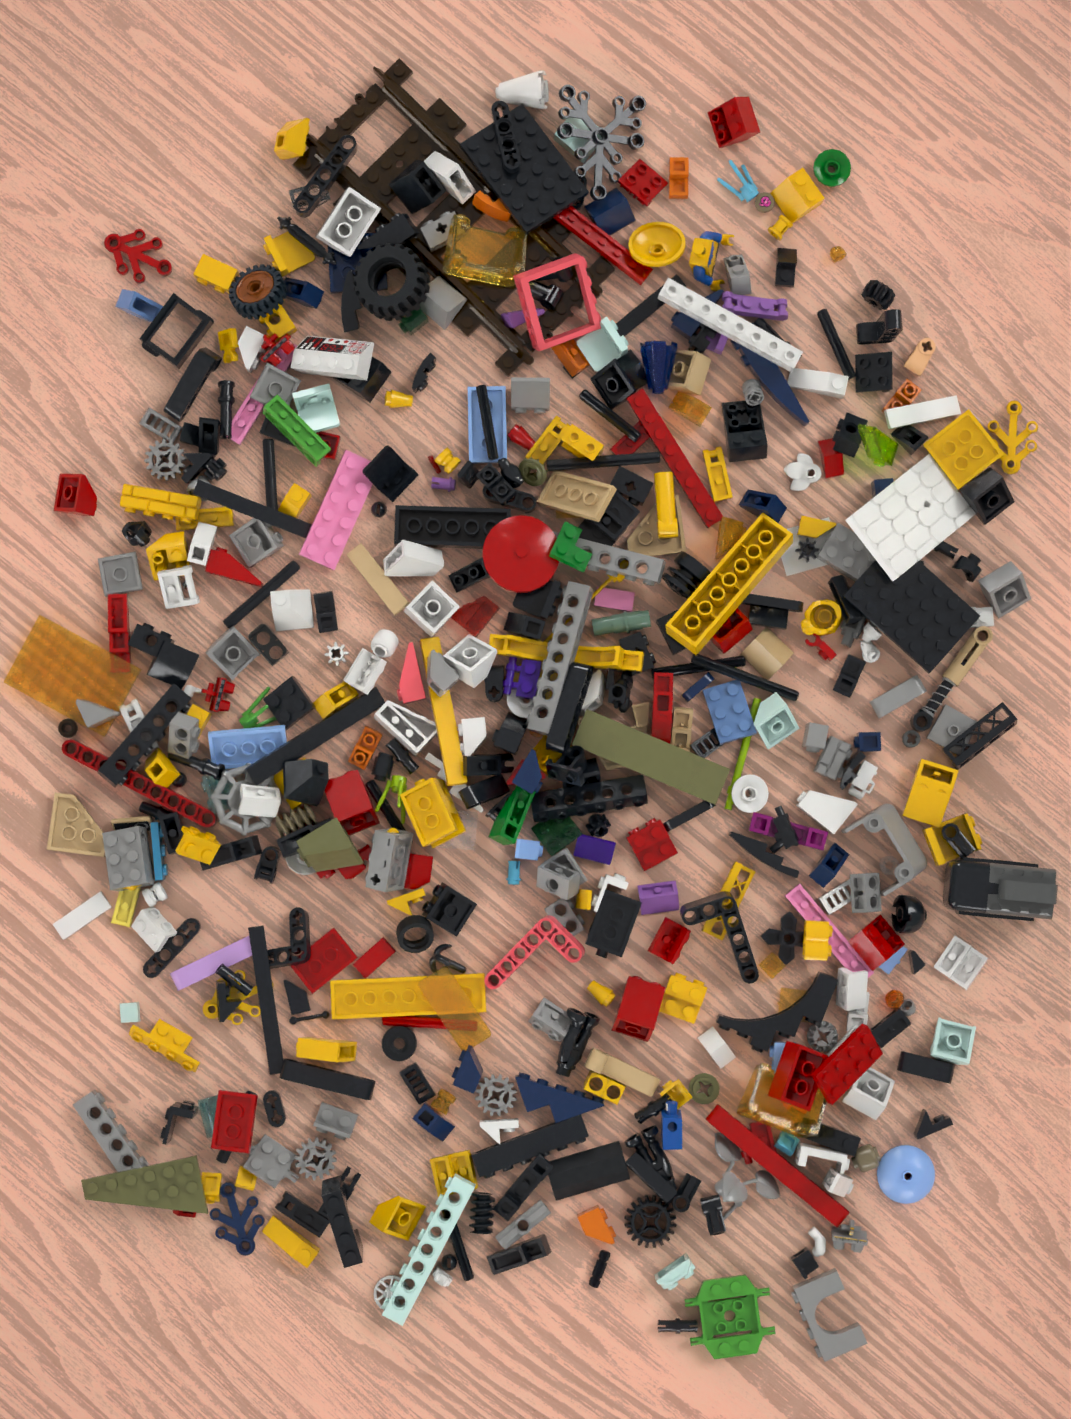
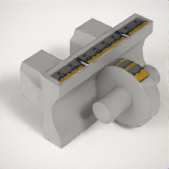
(849, 1234)

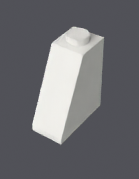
(450, 176)
(413, 560)
(826, 809)

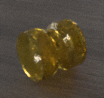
(443, 1106)

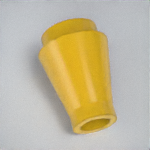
(397, 399)
(601, 993)

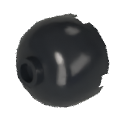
(909, 914)

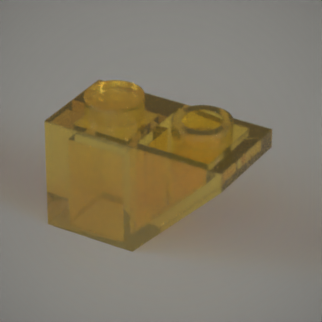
(690, 408)

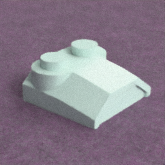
(952, 1042)
(671, 1274)

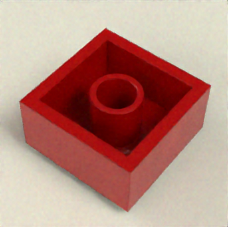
(332, 441)

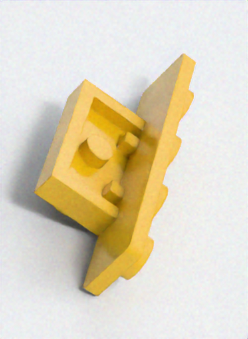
(168, 1042)

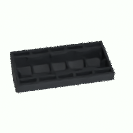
(588, 1170)

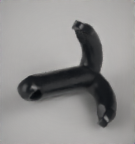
(437, 957)

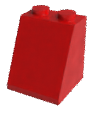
(351, 802)
(638, 1008)

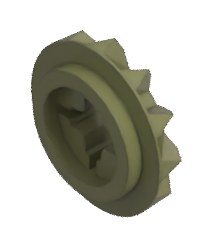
(533, 479)
(701, 1097)

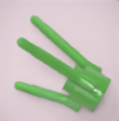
(250, 719)

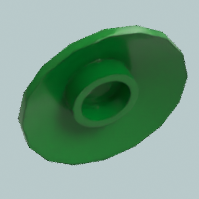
(834, 159)

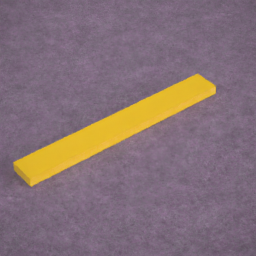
(445, 723)

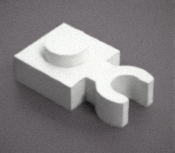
(442, 1277)

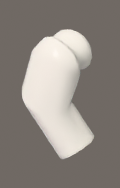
(820, 1242)

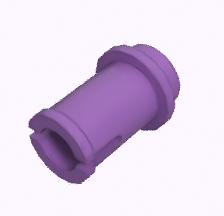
(445, 484)

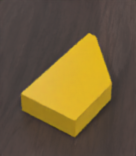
(813, 527)

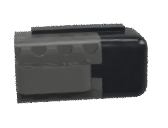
(1000, 889)

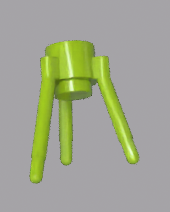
(398, 786)

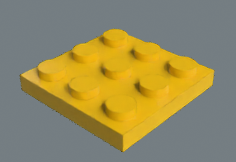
(963, 449)

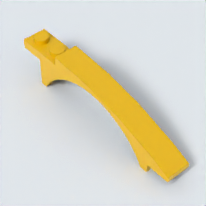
(597, 657)

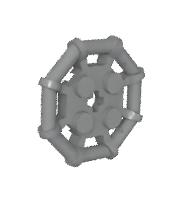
(233, 801)

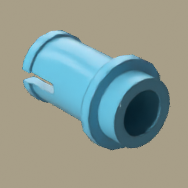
(513, 872)

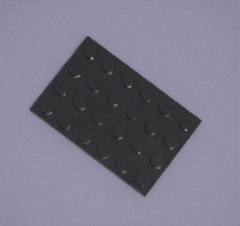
(541, 185)
(913, 611)

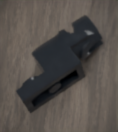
(487, 764)

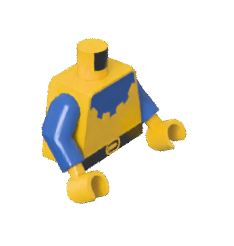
(704, 257)

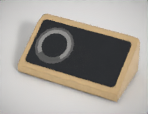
(122, 823)

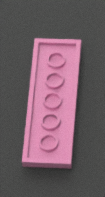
(337, 512)

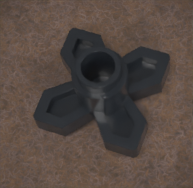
(776, 937)

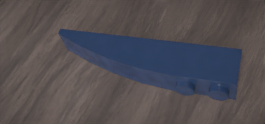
(772, 381)

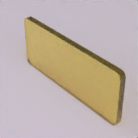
(454, 1008)

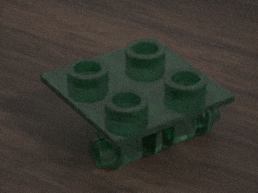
(556, 834)

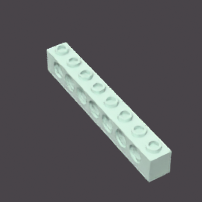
(397, 1312)

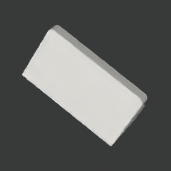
(259, 800)
(851, 989)

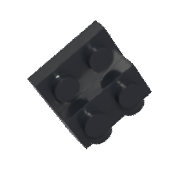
(448, 908)

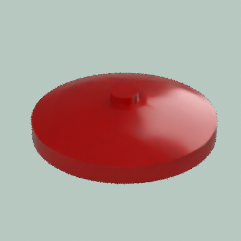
(519, 553)

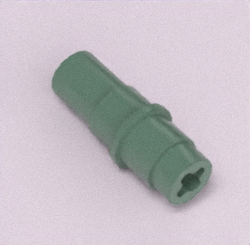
(621, 622)

